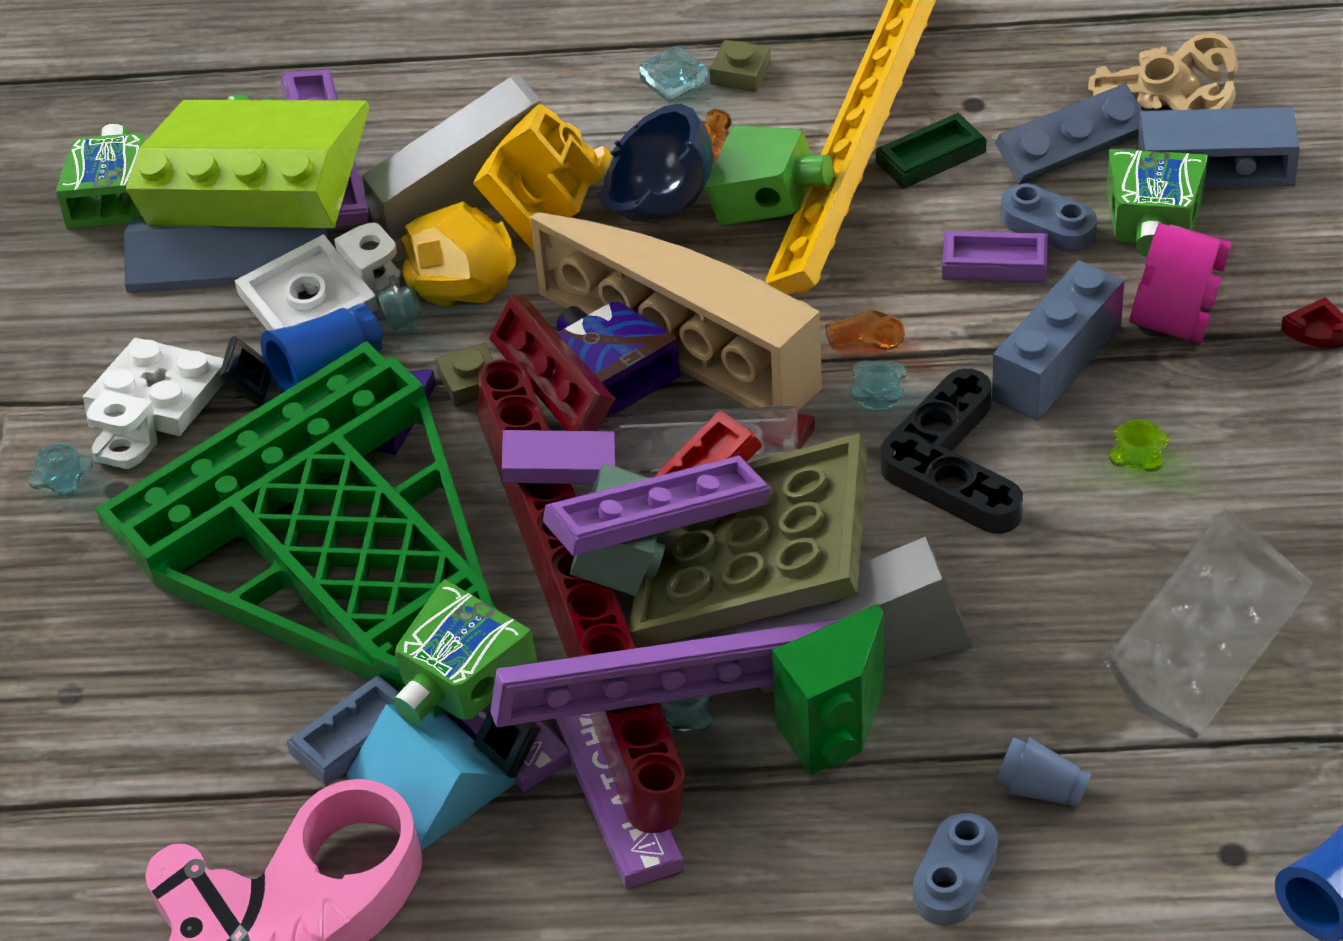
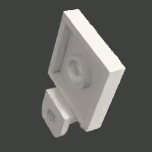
(338, 276)
(148, 392)

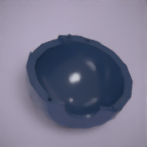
(659, 166)

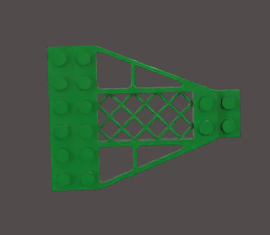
(281, 457)

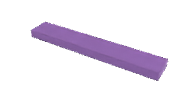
(639, 675)

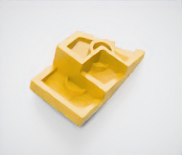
(541, 170)

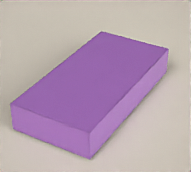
(995, 256)
(555, 456)

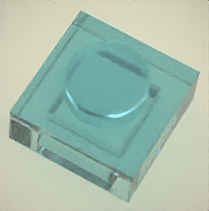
(673, 74)

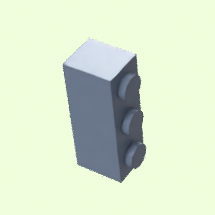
(1241, 144)
(1057, 340)

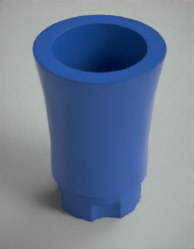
(307, 347)
(1313, 890)

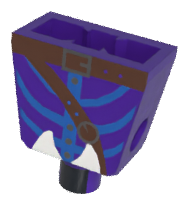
(621, 350)

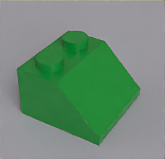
(830, 688)

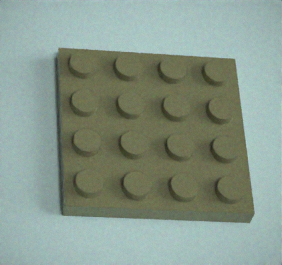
(764, 558)

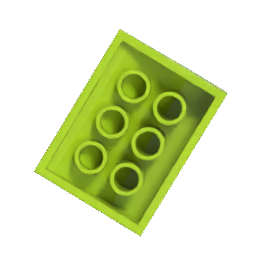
(248, 163)

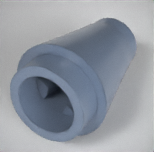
(1041, 774)

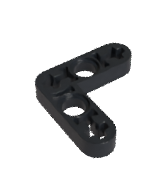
(916, 451)

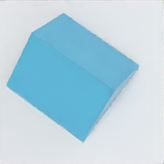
(431, 768)

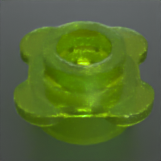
(1139, 445)

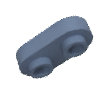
(1037, 210)
(959, 864)

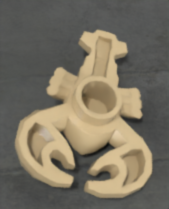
(1171, 81)

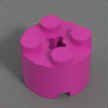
(1179, 282)

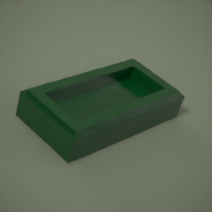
(930, 150)

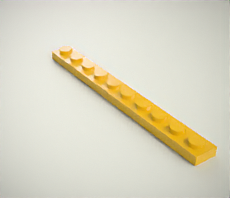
(850, 145)

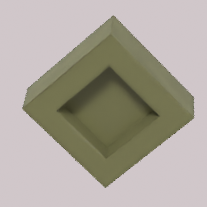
(740, 65)
(461, 371)

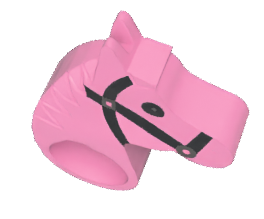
(291, 896)

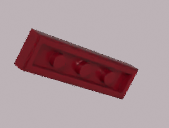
(552, 367)

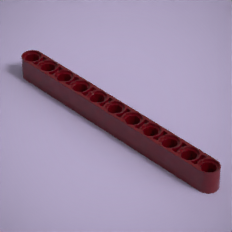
(584, 613)

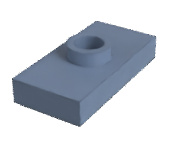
(335, 738)

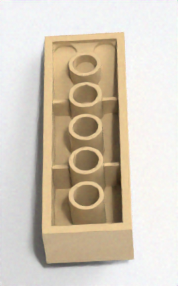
(727, 323)

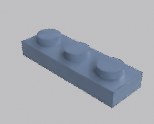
(1070, 133)

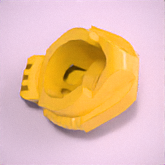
(457, 256)

